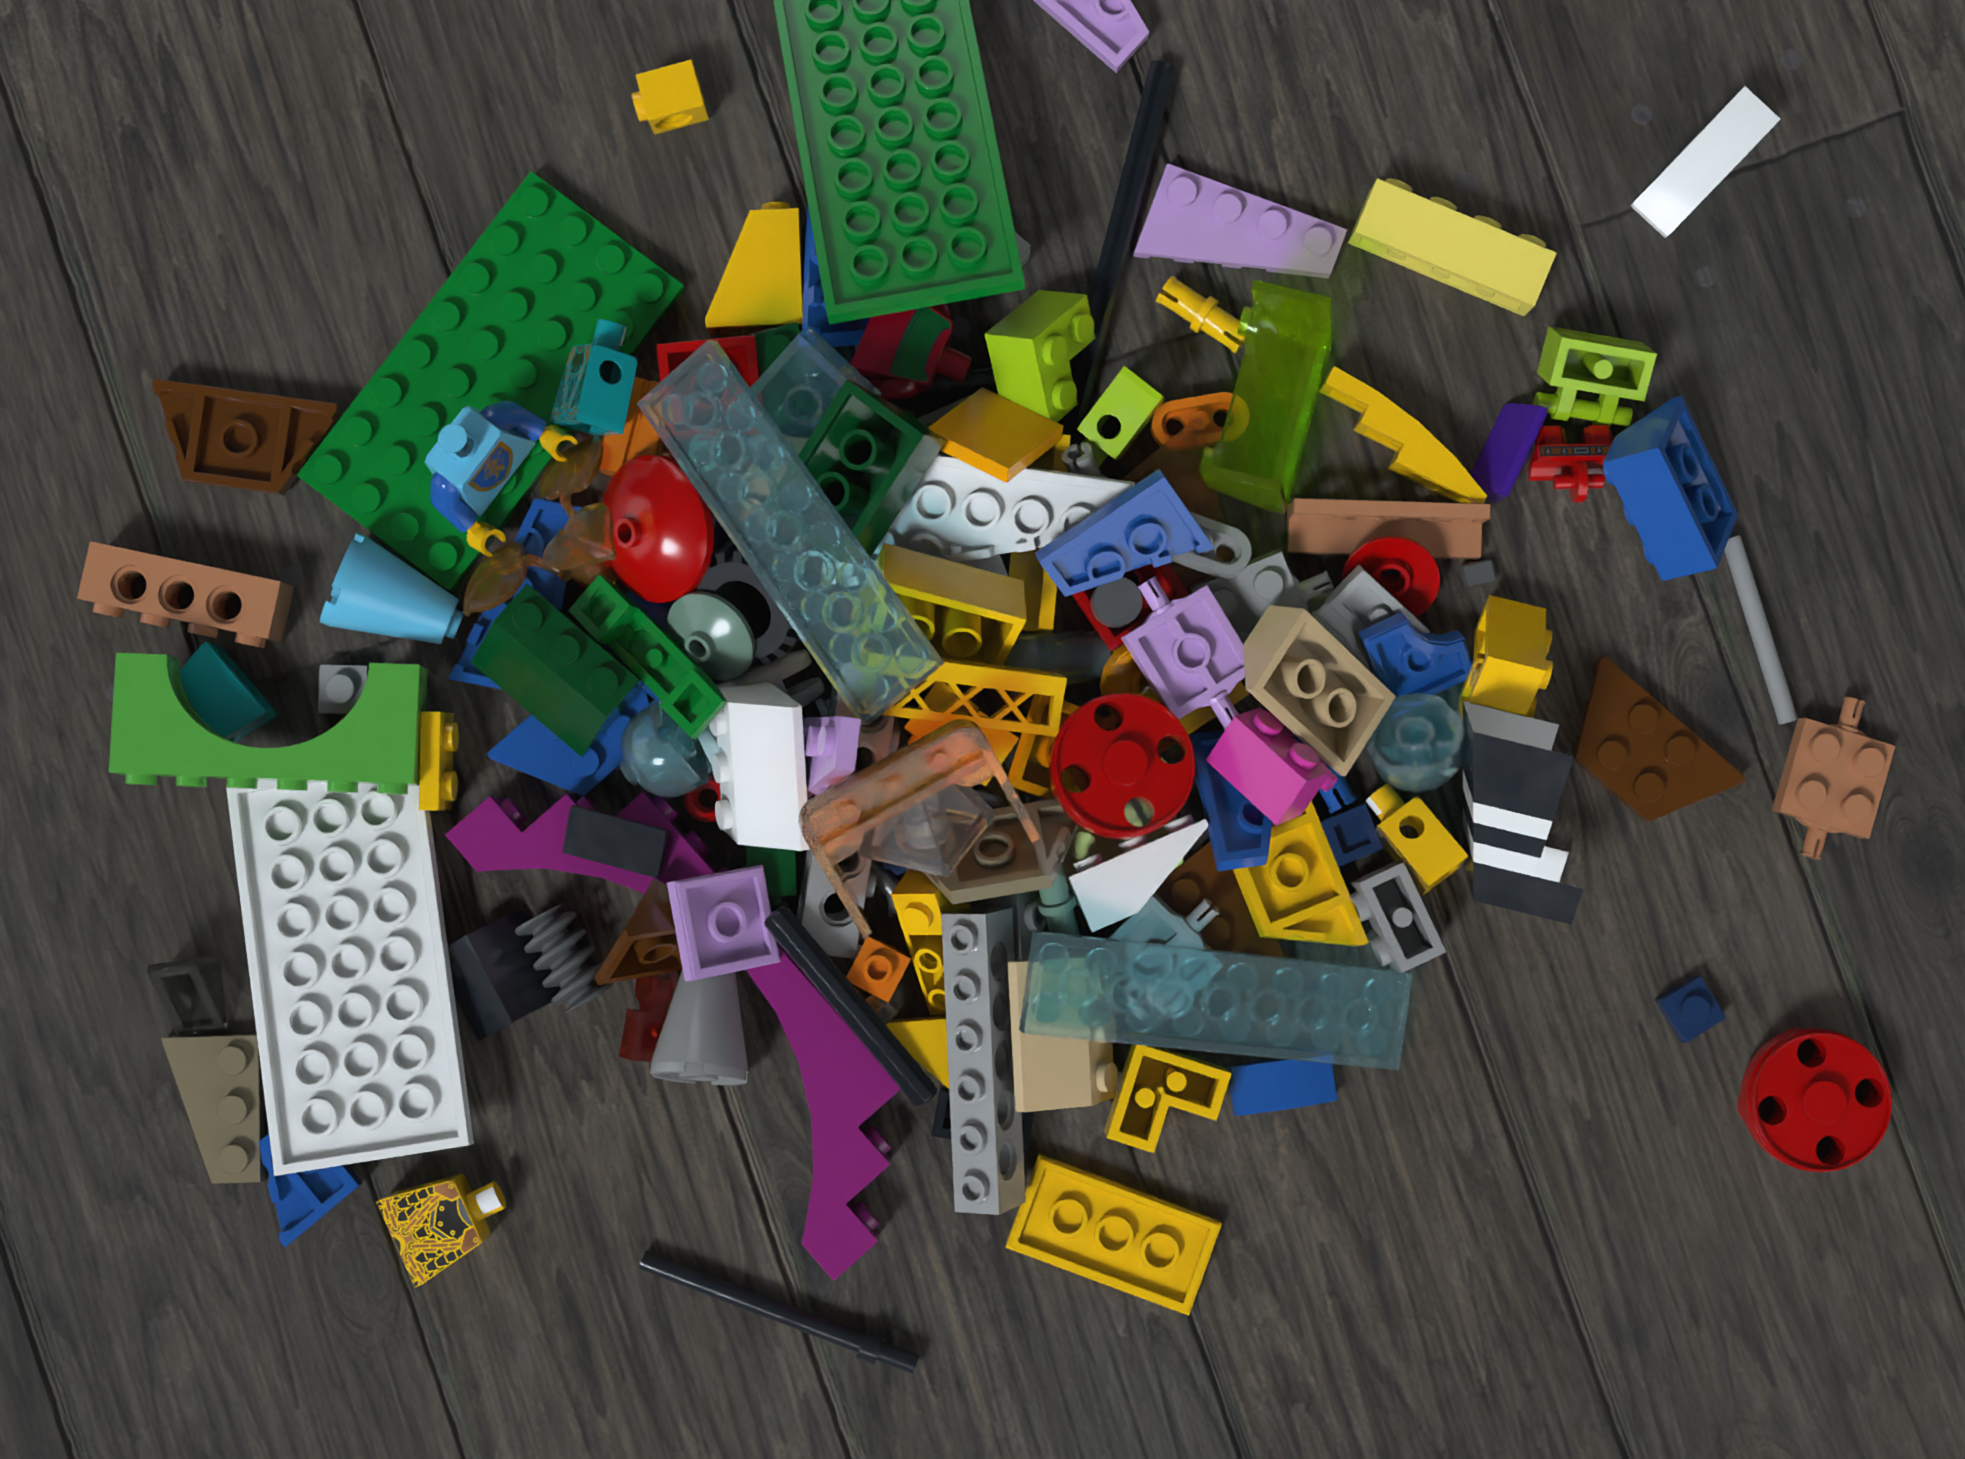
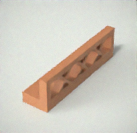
(1344, 525)

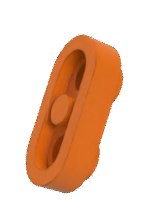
(1190, 409)

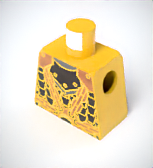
(1430, 855)
(439, 1222)

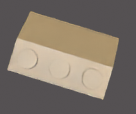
(1314, 685)
(1055, 1070)

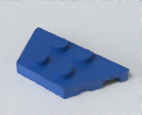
(545, 756)

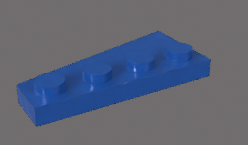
(537, 530)

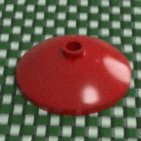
(658, 529)

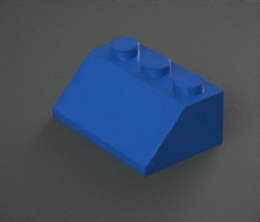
(1671, 491)

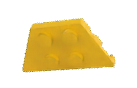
(1301, 888)

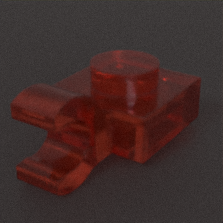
(645, 1024)

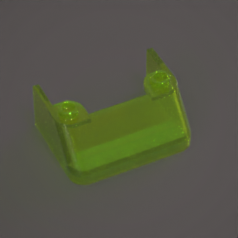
(1273, 397)

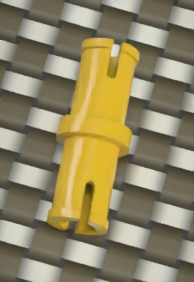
(1201, 313)

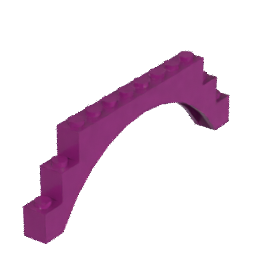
(837, 1070)

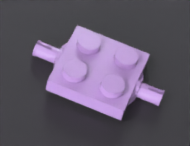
(1188, 652)

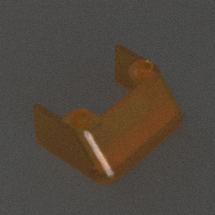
(839, 816)

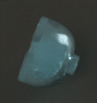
(1418, 743)
(662, 754)

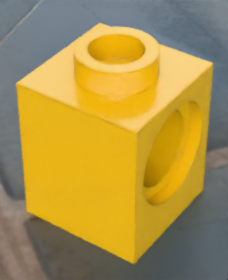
(670, 97)

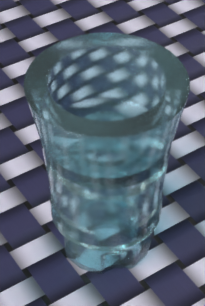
(1069, 653)

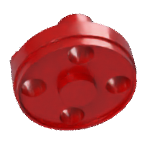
(1122, 765)
(1815, 1100)

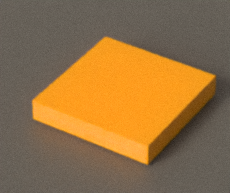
(996, 434)

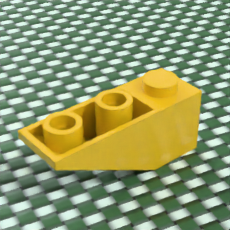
(919, 913)

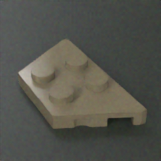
(1005, 858)

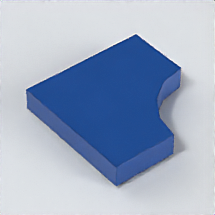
(1414, 660)

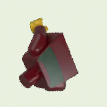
(907, 349)

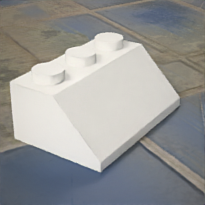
(760, 767)

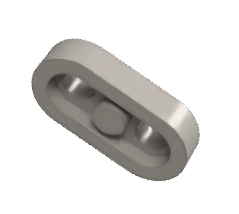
(1221, 537)

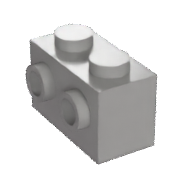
(1397, 918)

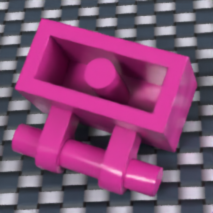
(1270, 765)

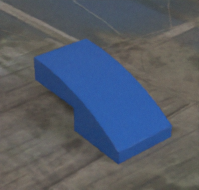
(1280, 1085)

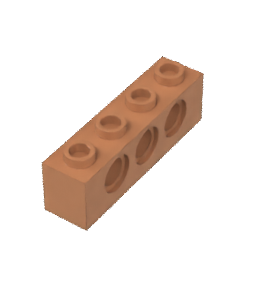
(113, 569)

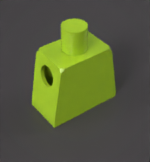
(1130, 402)

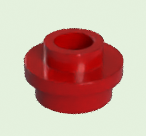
(696, 808)

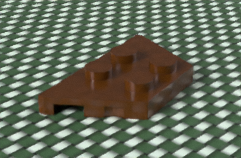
(242, 435)
(1644, 750)

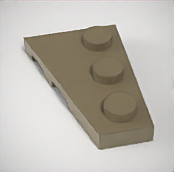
(223, 1101)

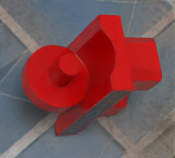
(1571, 465)

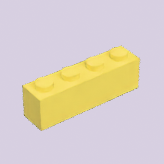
(1452, 246)

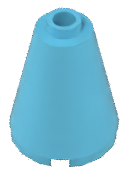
(388, 597)

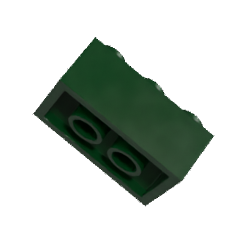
(868, 460)
(556, 670)

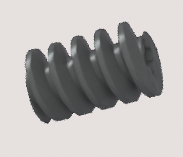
(563, 957)

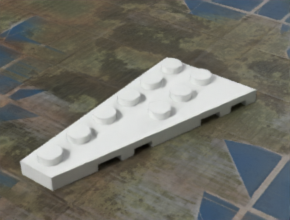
(972, 515)

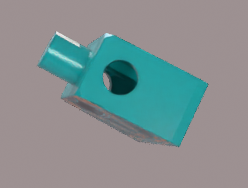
(591, 399)

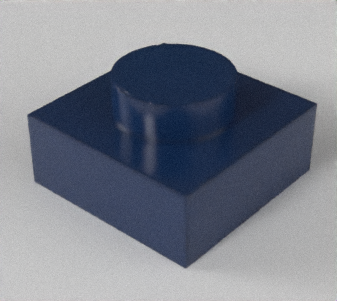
(1351, 834)
(1690, 1009)

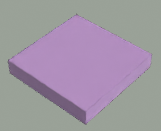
(722, 922)

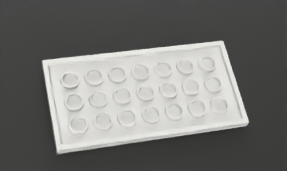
(348, 975)

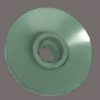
(712, 634)

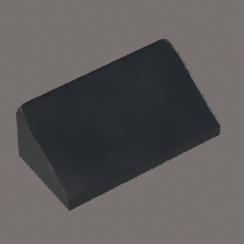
(615, 841)

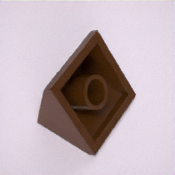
(646, 942)

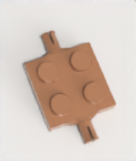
(1833, 778)

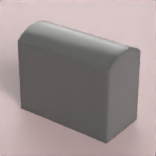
(1477, 573)

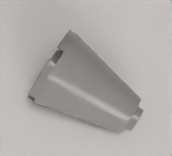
(702, 1034)

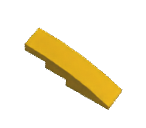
(1417, 452)

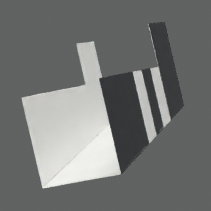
(1508, 810)

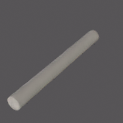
(1760, 631)

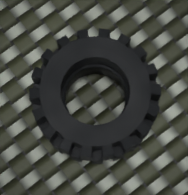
(726, 578)

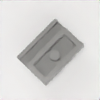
(1358, 605)

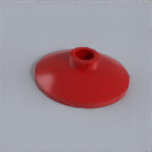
(1418, 573)

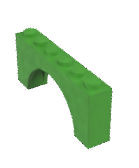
(164, 736)

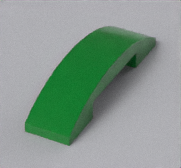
(651, 654)

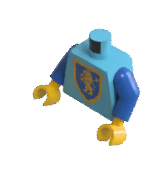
(479, 457)

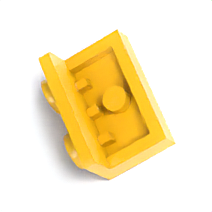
(436, 778)

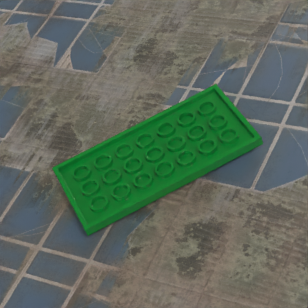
(897, 154)
(484, 339)

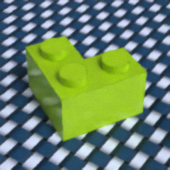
(1034, 350)

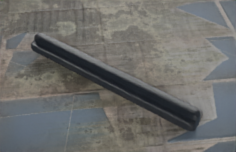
(850, 1006)

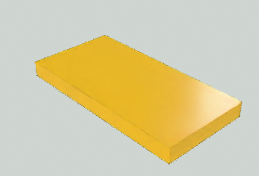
(1113, 1234)

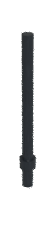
(868, 1345)

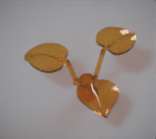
(575, 553)

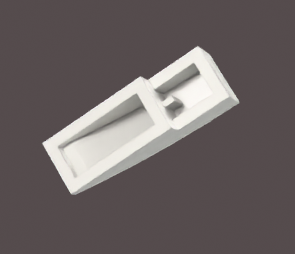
(1705, 162)

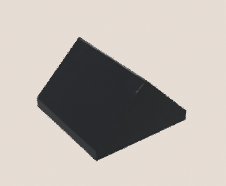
(497, 977)

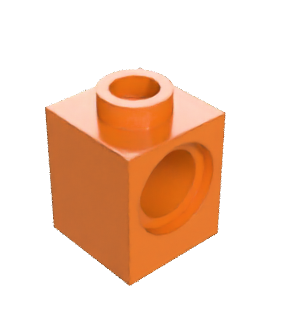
(878, 967)

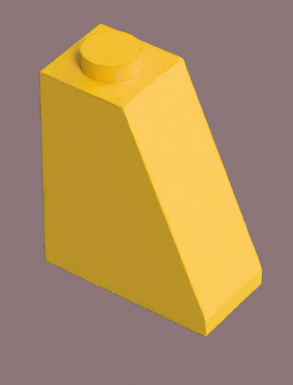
(763, 275)

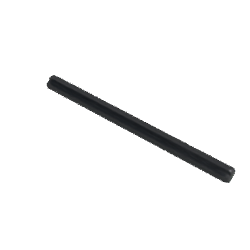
(1120, 233)

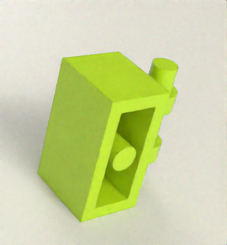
(1593, 365)

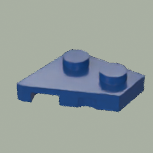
(305, 1195)

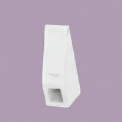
(1125, 882)

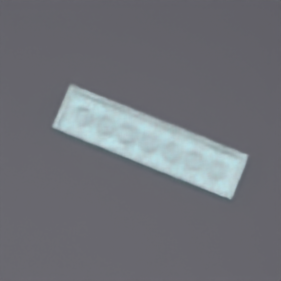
(789, 533)
(1214, 1001)

